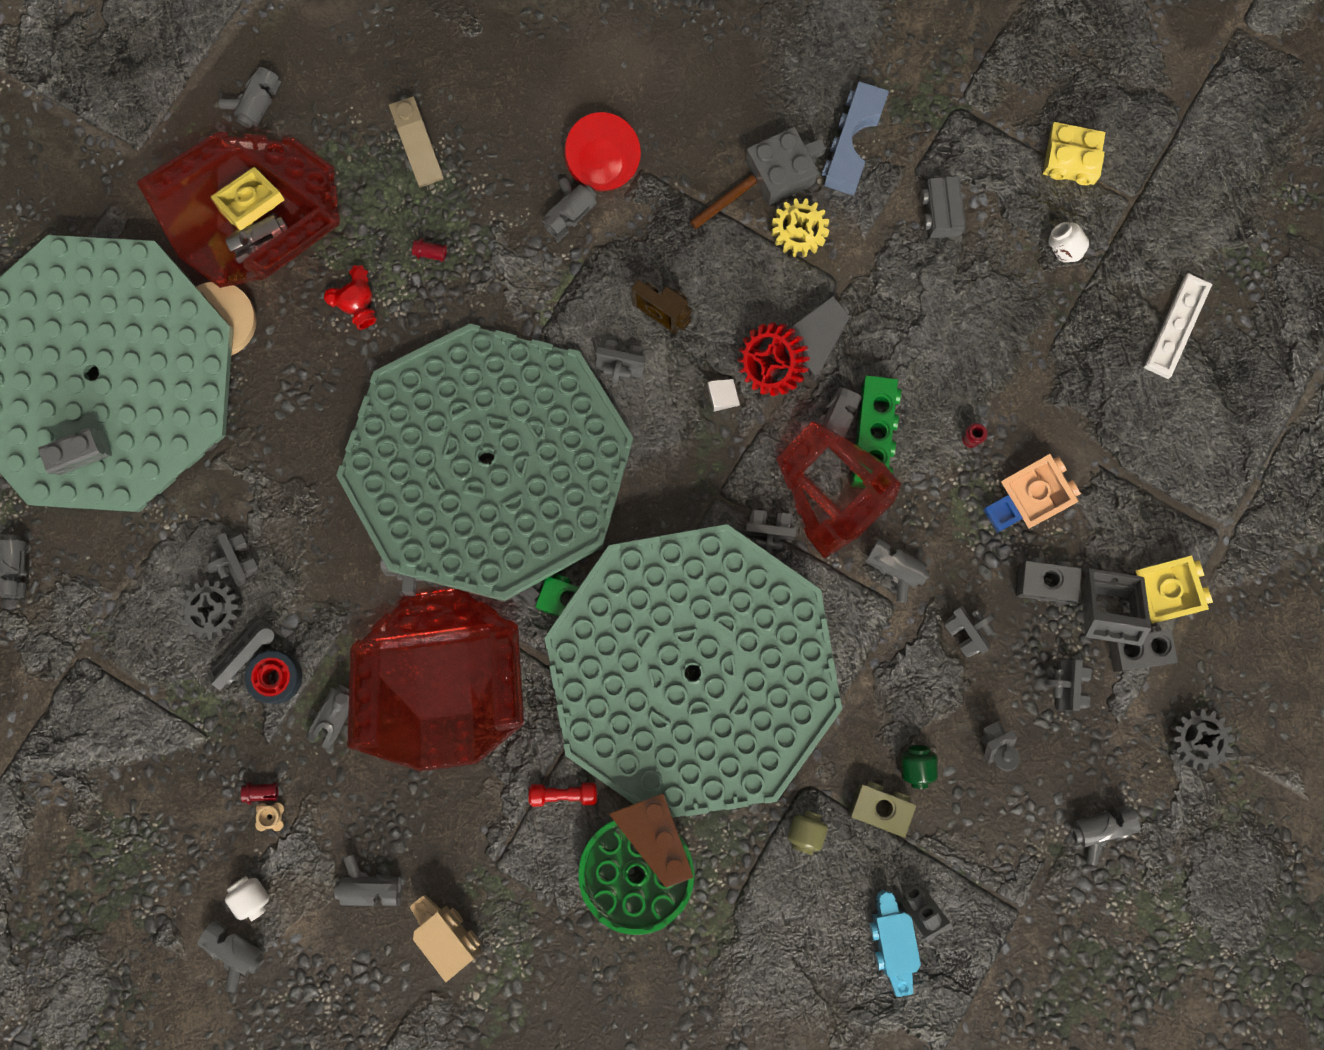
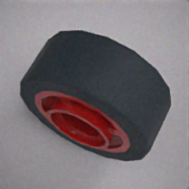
(258, 674)

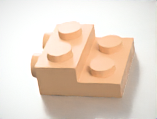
(1041, 490)

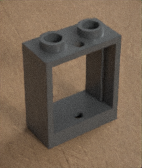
(1112, 626)

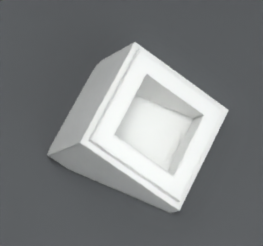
(722, 394)

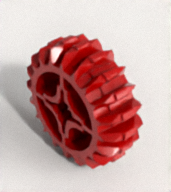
(765, 378)

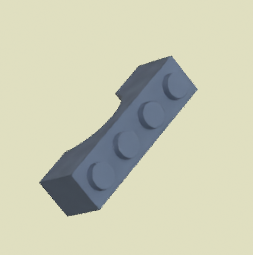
(864, 111)

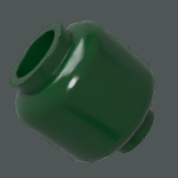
(919, 766)

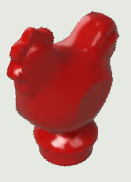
(354, 298)

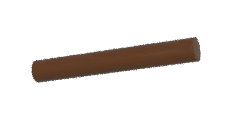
(722, 202)

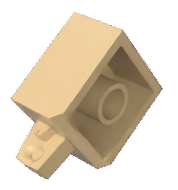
(443, 937)

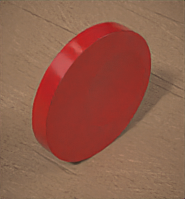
(602, 151)

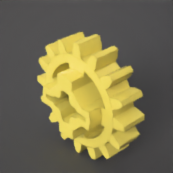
(797, 238)

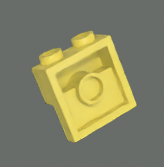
(1074, 154)
(247, 198)
(1175, 589)

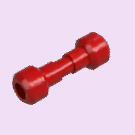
(539, 794)

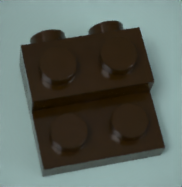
(667, 309)

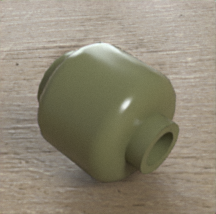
(807, 832)

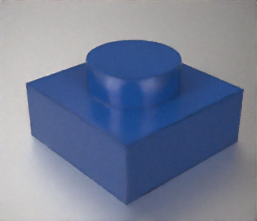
(1002, 514)

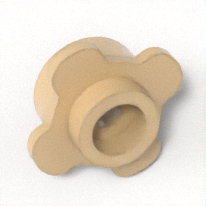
(262, 820)

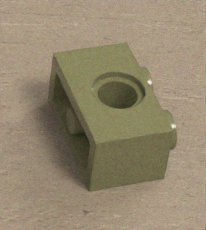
(899, 814)

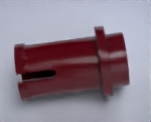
(429, 250)
(974, 435)
(259, 792)

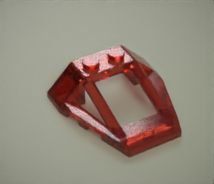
(861, 513)

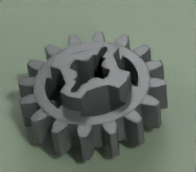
(212, 620)
(1208, 749)

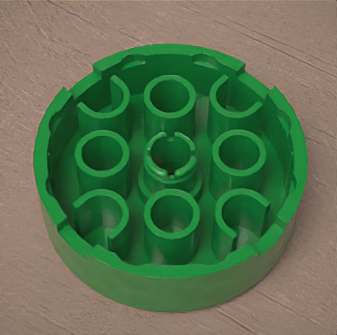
(618, 900)

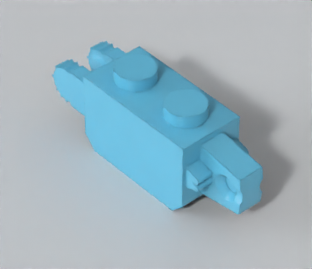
(896, 943)

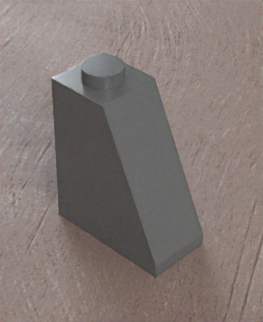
(820, 333)

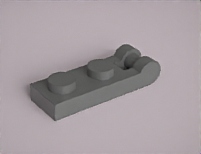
(242, 652)

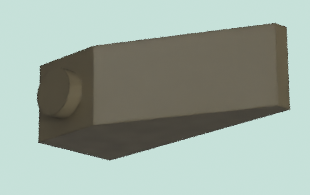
(416, 141)

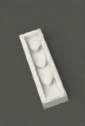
(1177, 326)

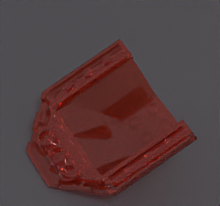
(197, 229)
(435, 682)

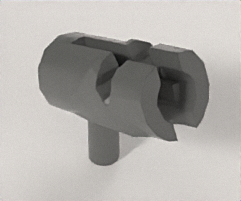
(254, 102)
(570, 209)
(257, 235)
(837, 415)
(901, 566)
(12, 567)
(331, 716)
(1102, 827)
(363, 890)
(235, 952)

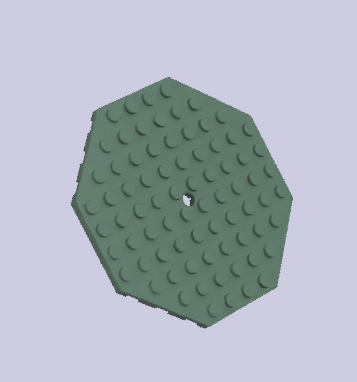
(158, 362)
(474, 523)
(709, 604)

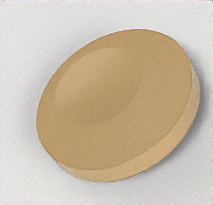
(235, 309)

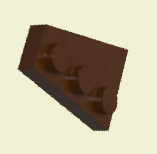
(655, 837)

